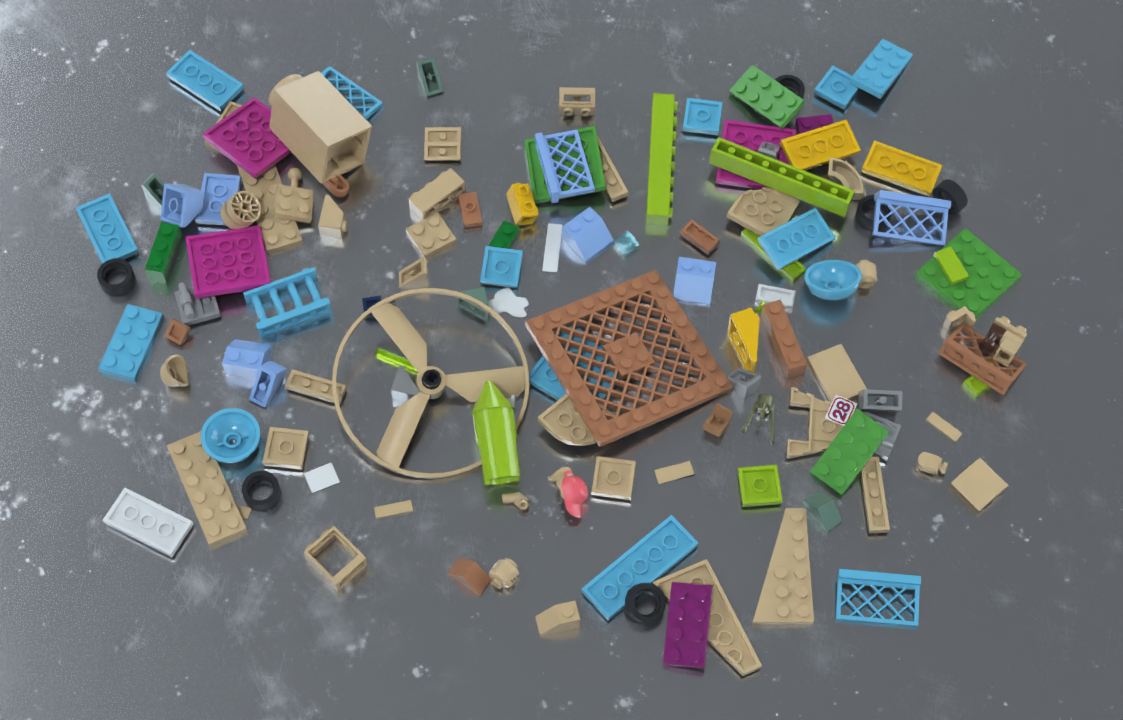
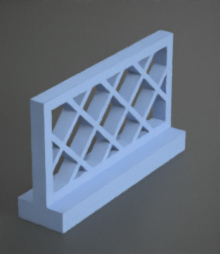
(549, 171)
(911, 202)

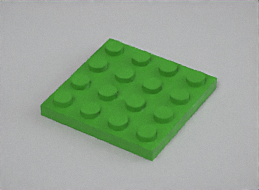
(590, 146)
(987, 271)

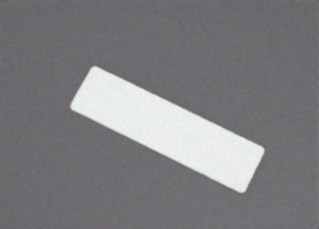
(552, 247)

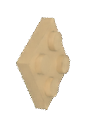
(431, 235)
(286, 448)
(613, 478)

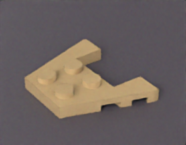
(820, 431)

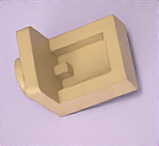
(960, 316)

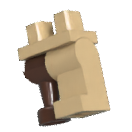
(1007, 336)

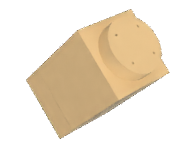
(318, 125)

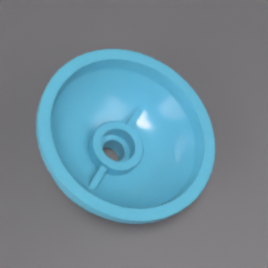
(833, 279)
(230, 426)

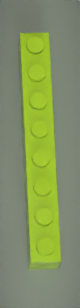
(661, 159)
(781, 176)

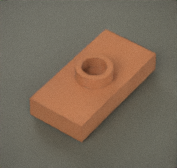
(470, 209)
(699, 237)

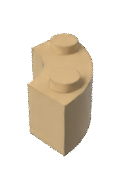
(847, 176)

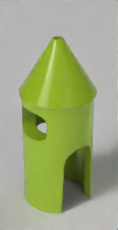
(496, 436)

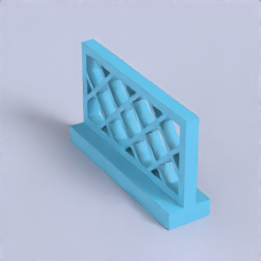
(354, 88)
(874, 580)

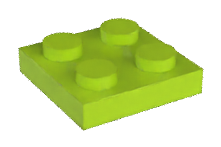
(759, 485)

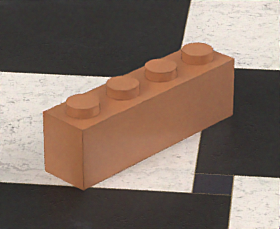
(783, 339)

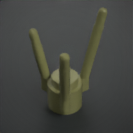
(764, 406)

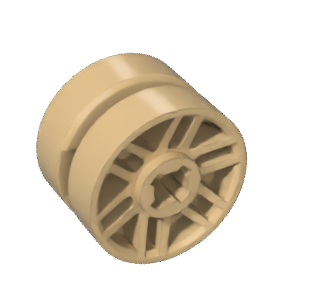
(240, 210)

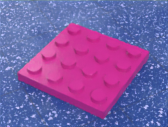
(751, 137)
(247, 138)
(227, 261)

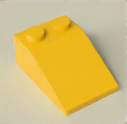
(743, 333)

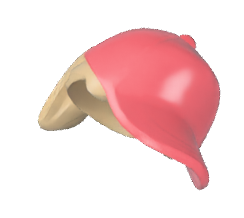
(572, 490)

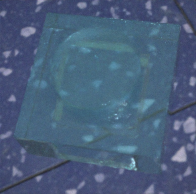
(626, 243)

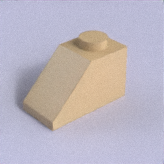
(332, 219)
(558, 619)

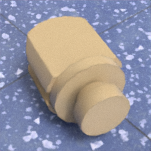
(931, 463)

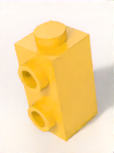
(522, 204)

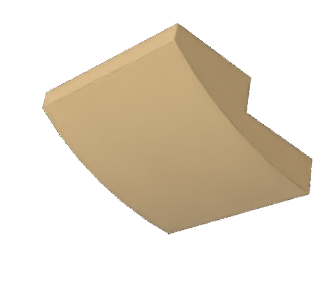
(442, 144)
(979, 484)

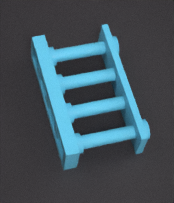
(288, 319)

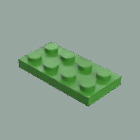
(767, 97)
(849, 451)

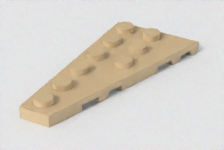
(787, 585)
(724, 628)

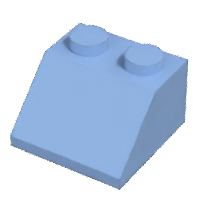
(181, 204)
(587, 234)
(694, 280)
(245, 357)

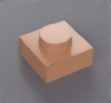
(177, 331)

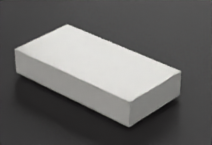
(769, 294)

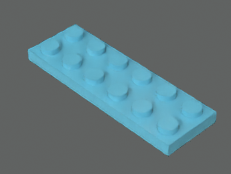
(640, 564)

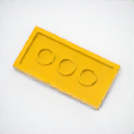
(819, 145)
(901, 168)

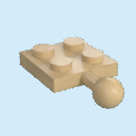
(293, 202)

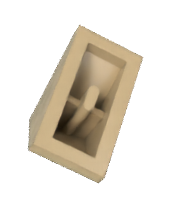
(414, 275)

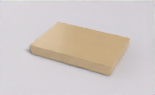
(836, 373)

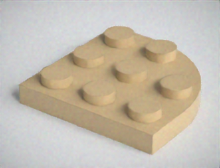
(762, 210)
(566, 424)

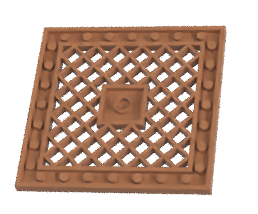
(628, 357)

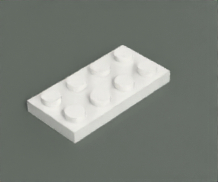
(148, 522)

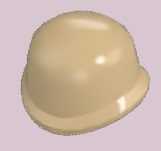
(174, 371)

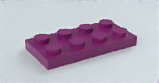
(688, 625)

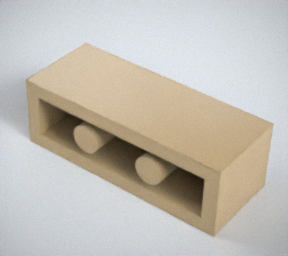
(437, 194)

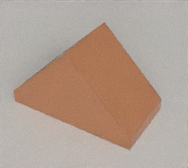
(470, 575)

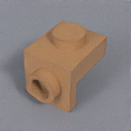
(718, 420)

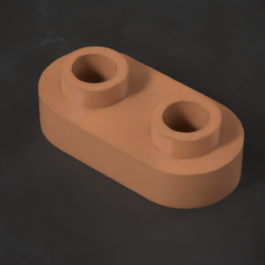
(337, 186)

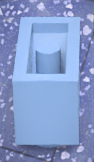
(267, 383)

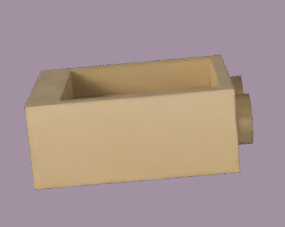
(349, 571)

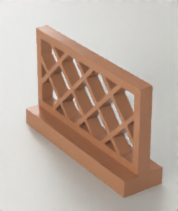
(978, 365)

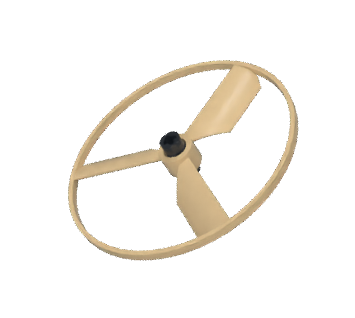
(430, 381)

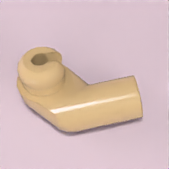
(517, 499)

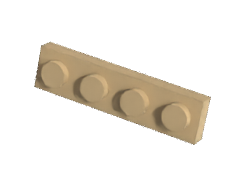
(614, 185)
(874, 497)

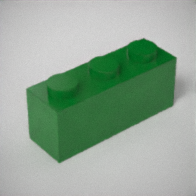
(163, 253)

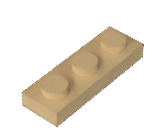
(314, 386)

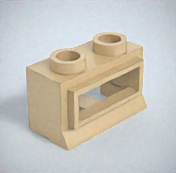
(576, 108)

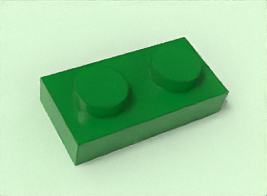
(505, 235)

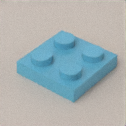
(836, 87)
(702, 116)
(501, 267)

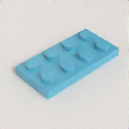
(881, 68)
(205, 80)
(107, 229)
(796, 238)
(131, 342)

